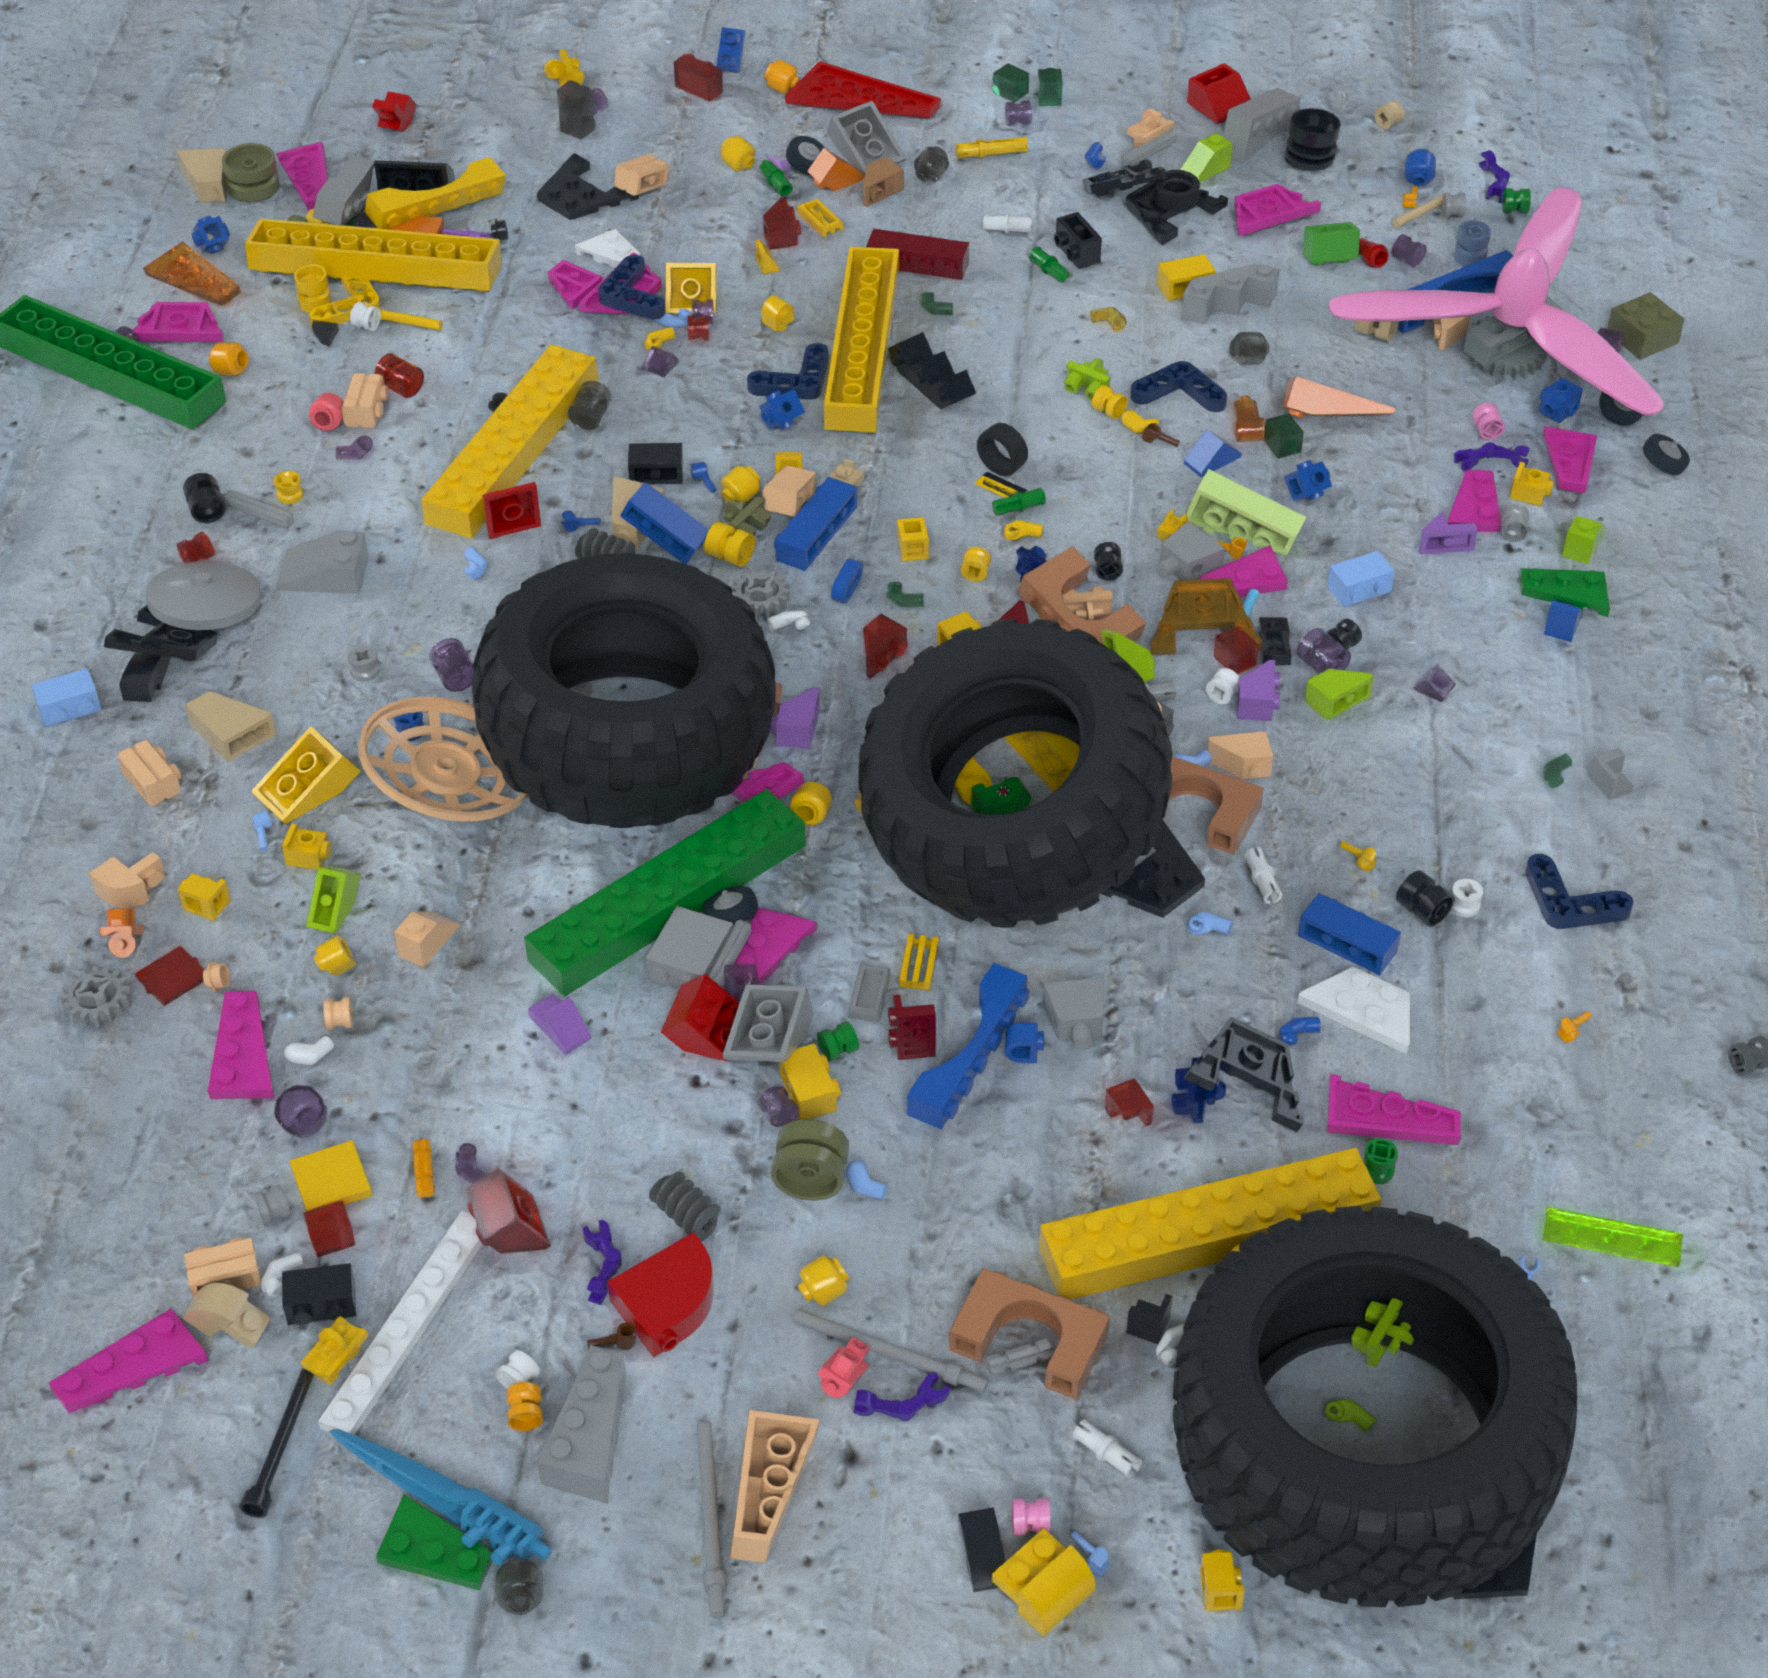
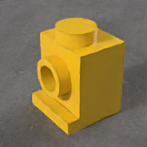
(1531, 485)
(913, 539)
(306, 848)
(204, 896)
(1221, 1581)

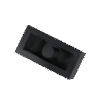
(656, 463)
(318, 1294)

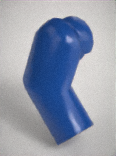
(1093, 156)

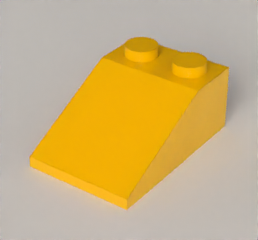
(305, 777)

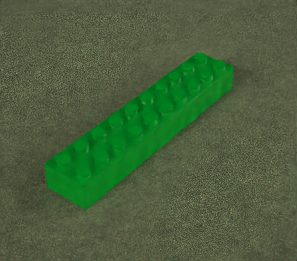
(110, 362)
(638, 905)

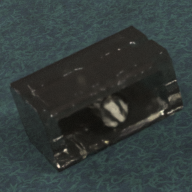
(575, 109)

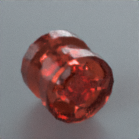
(698, 327)

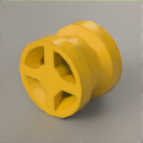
(288, 487)
(975, 564)

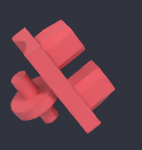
(844, 1368)

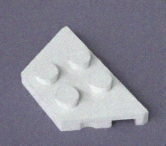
(1364, 1006)

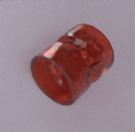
(400, 375)

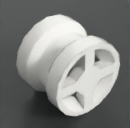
(365, 316)
(1223, 686)
(1467, 897)
(519, 1369)

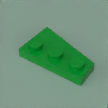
(1570, 586)
(432, 1548)

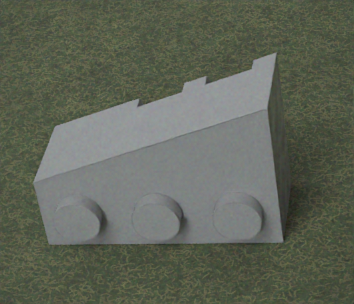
(346, 193)

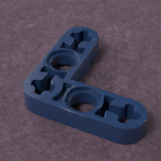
(647, 304)
(1179, 376)
(808, 383)
(1610, 905)

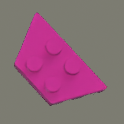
(1269, 208)
(648, 283)
(179, 323)

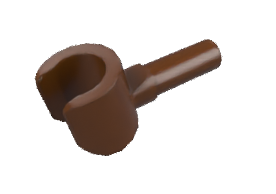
(1153, 431)
(619, 1339)

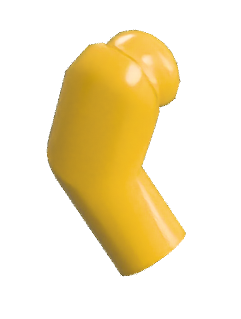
(658, 337)
(1135, 422)
(1020, 529)

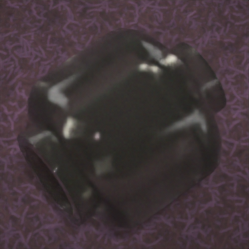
(931, 164)
(1249, 348)
(519, 1586)

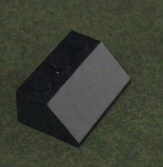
(412, 175)

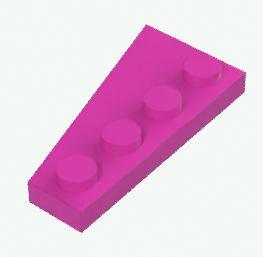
(240, 1052)
(1375, 1114)

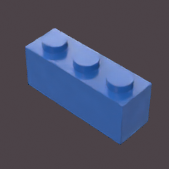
(665, 523)
(1349, 933)

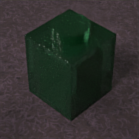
(1011, 82)
(1049, 87)
(1283, 435)

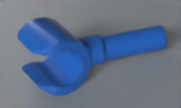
(698, 471)
(572, 522)

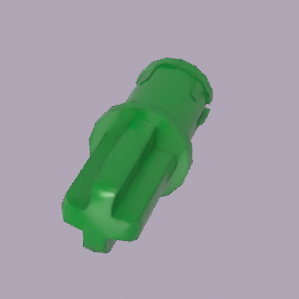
(776, 178)
(1048, 264)
(1019, 501)

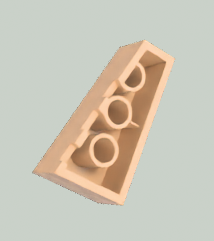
(770, 1471)

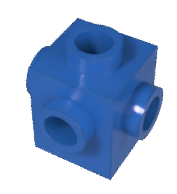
(211, 226)
(1560, 400)
(781, 409)
(1308, 480)

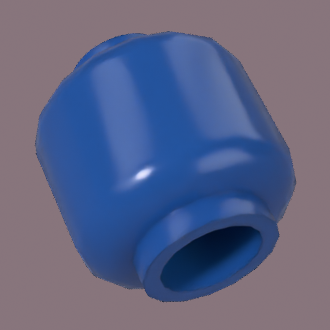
(1420, 166)

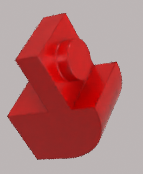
(395, 112)

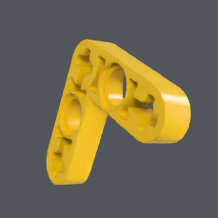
(325, 311)

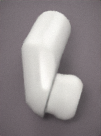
(786, 618)
(308, 1054)
(272, 1278)
(1167, 1346)

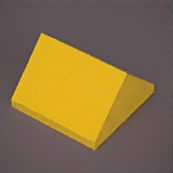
(690, 282)

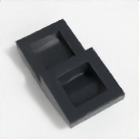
(1275, 640)
(982, 1546)

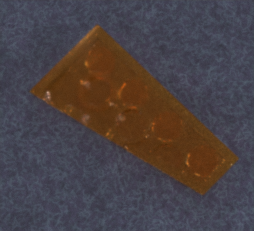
(192, 273)

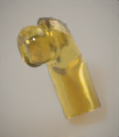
(1111, 315)

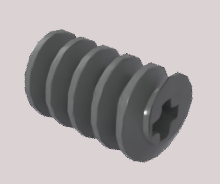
(599, 543)
(685, 1204)

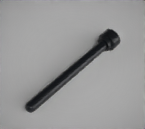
(257, 1499)

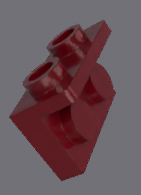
(913, 1030)

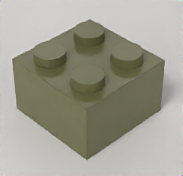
(1646, 325)

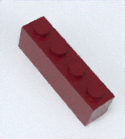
(924, 253)

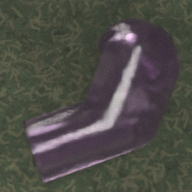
(356, 450)
(466, 1163)

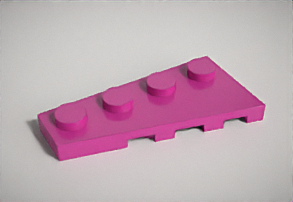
(306, 170)
(145, 1353)

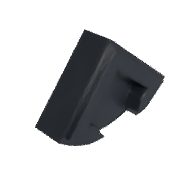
(325, 331)

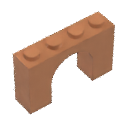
(1044, 590)
(1236, 801)
(1001, 1300)

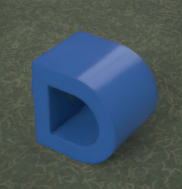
(1023, 1042)

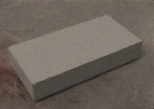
(869, 993)

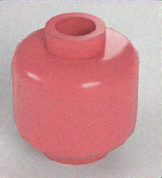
(326, 411)

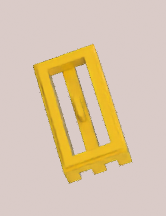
(816, 220)
(921, 943)

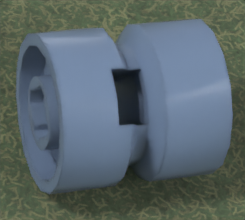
(1472, 242)

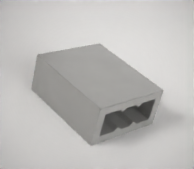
(686, 947)

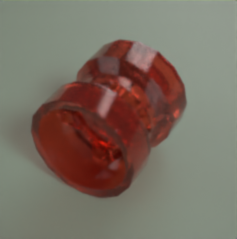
(196, 548)

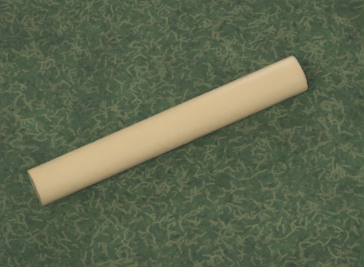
(1418, 211)

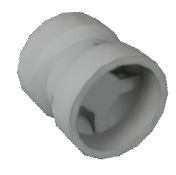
(1515, 523)

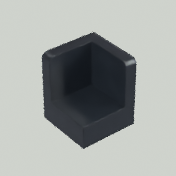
(1149, 1320)

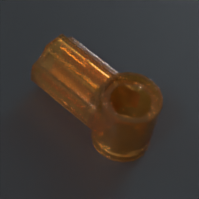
(1248, 423)

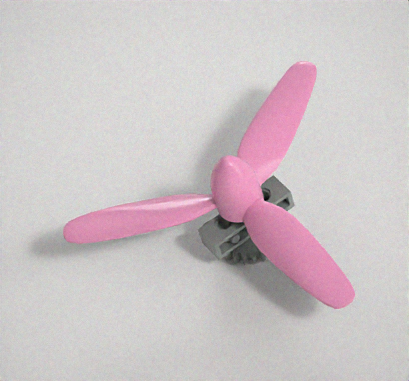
(1524, 318)

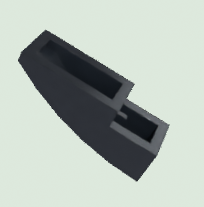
(143, 676)

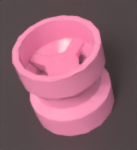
(1488, 421)
(1030, 1516)

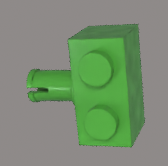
(1331, 243)

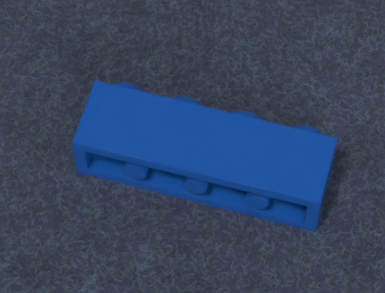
(816, 523)

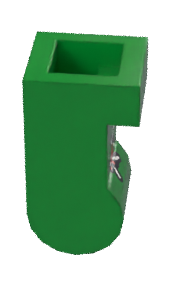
(1000, 798)

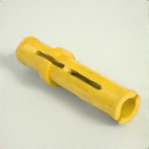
(984, 148)

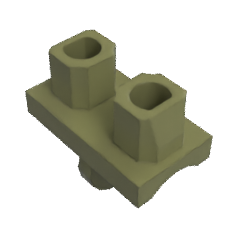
(742, 516)

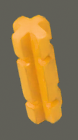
(423, 1168)

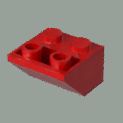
(1217, 92)
(701, 1018)

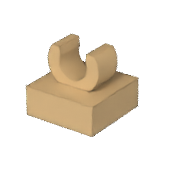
(847, 473)

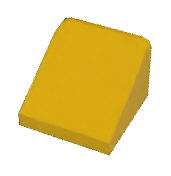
(765, 259)

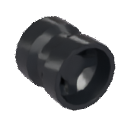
(1108, 561)
(1346, 633)

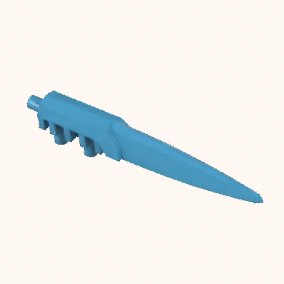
(469, 1507)

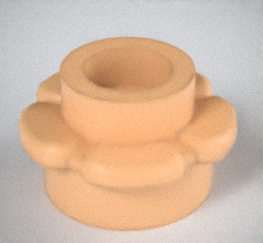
(216, 976)

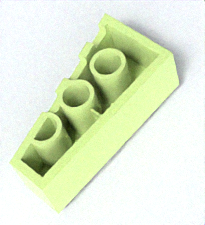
(1242, 513)

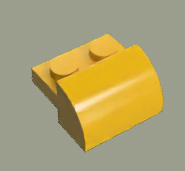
(1045, 1581)

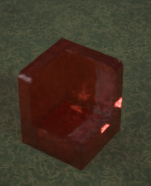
(1236, 650)
(1129, 1102)
(329, 1229)

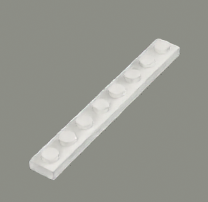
(403, 1327)

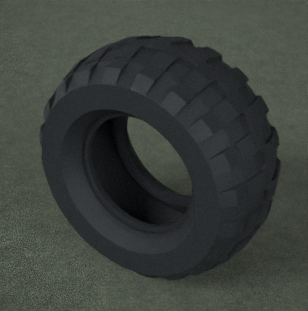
(997, 686)
(623, 758)

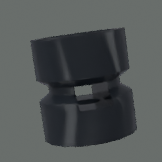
(204, 498)
(1424, 897)

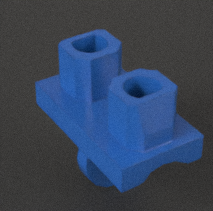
(730, 49)

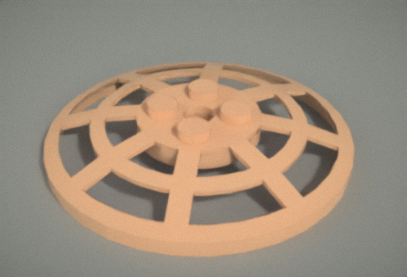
(429, 760)

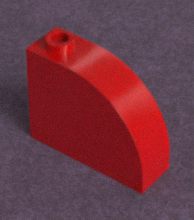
(666, 1294)

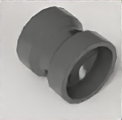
(1749, 1055)

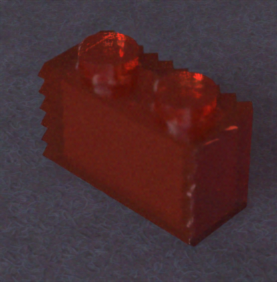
(698, 77)

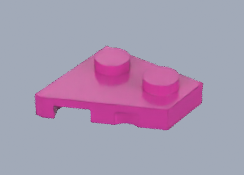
(572, 281)
(778, 779)

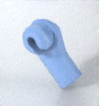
(477, 563)

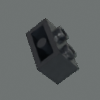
(1078, 240)

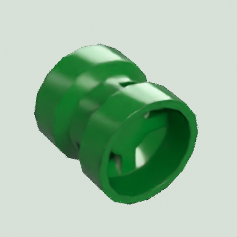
(1516, 200)
(837, 1041)
(1380, 1160)

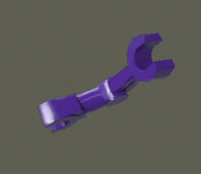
(1499, 173)
(1489, 450)
(613, 1261)
(867, 1402)

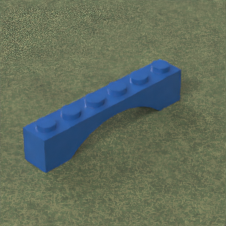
(1476, 277)
(939, 1090)

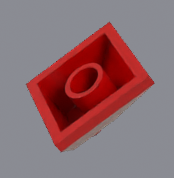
(511, 510)

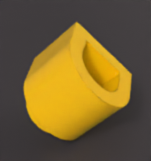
(777, 313)
(334, 956)

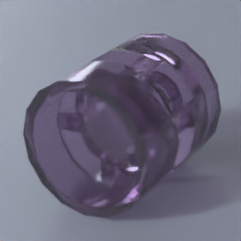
(1322, 651)
(452, 664)

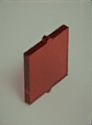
(171, 975)

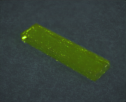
(1613, 1237)

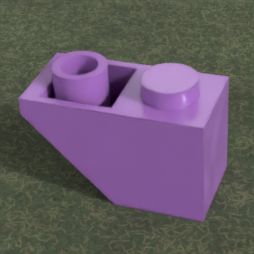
(1258, 694)

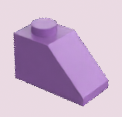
(797, 720)

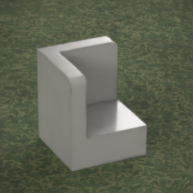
(1608, 776)

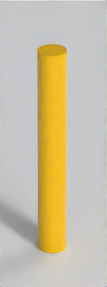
(411, 320)

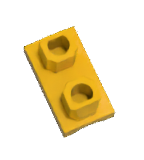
(564, 69)
(334, 1350)

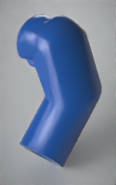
(1298, 1025)

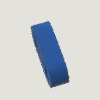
(847, 580)

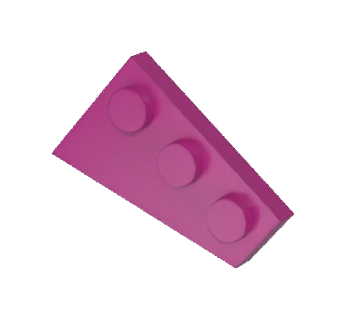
(1254, 571)

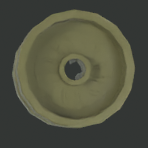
(250, 172)
(810, 1160)

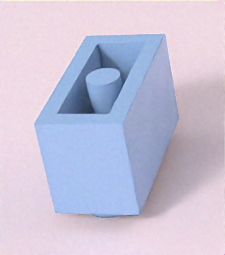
(1360, 578)
(66, 697)

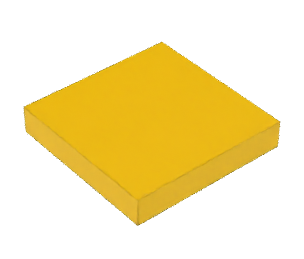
(330, 1176)

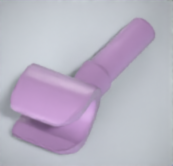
(781, 164)

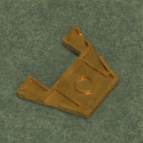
(1200, 606)

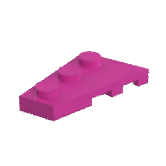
(1570, 457)
(1477, 502)
(771, 939)

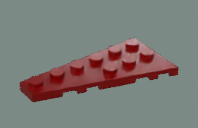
(845, 89)

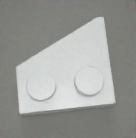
(607, 248)

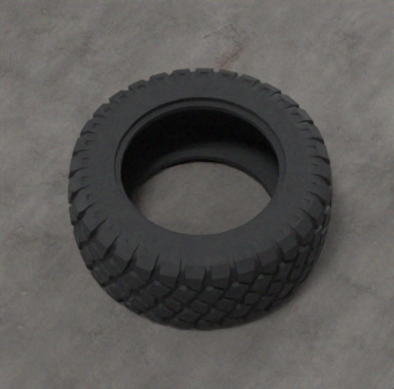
(1355, 1523)

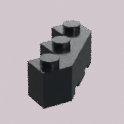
(930, 372)

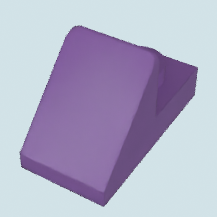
(1444, 538)
(560, 1022)

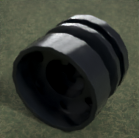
(1312, 139)

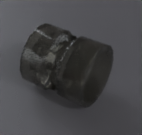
(589, 405)

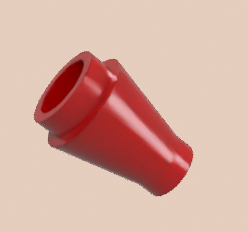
(1373, 253)

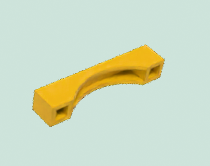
(394, 206)

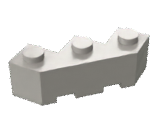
(1229, 291)

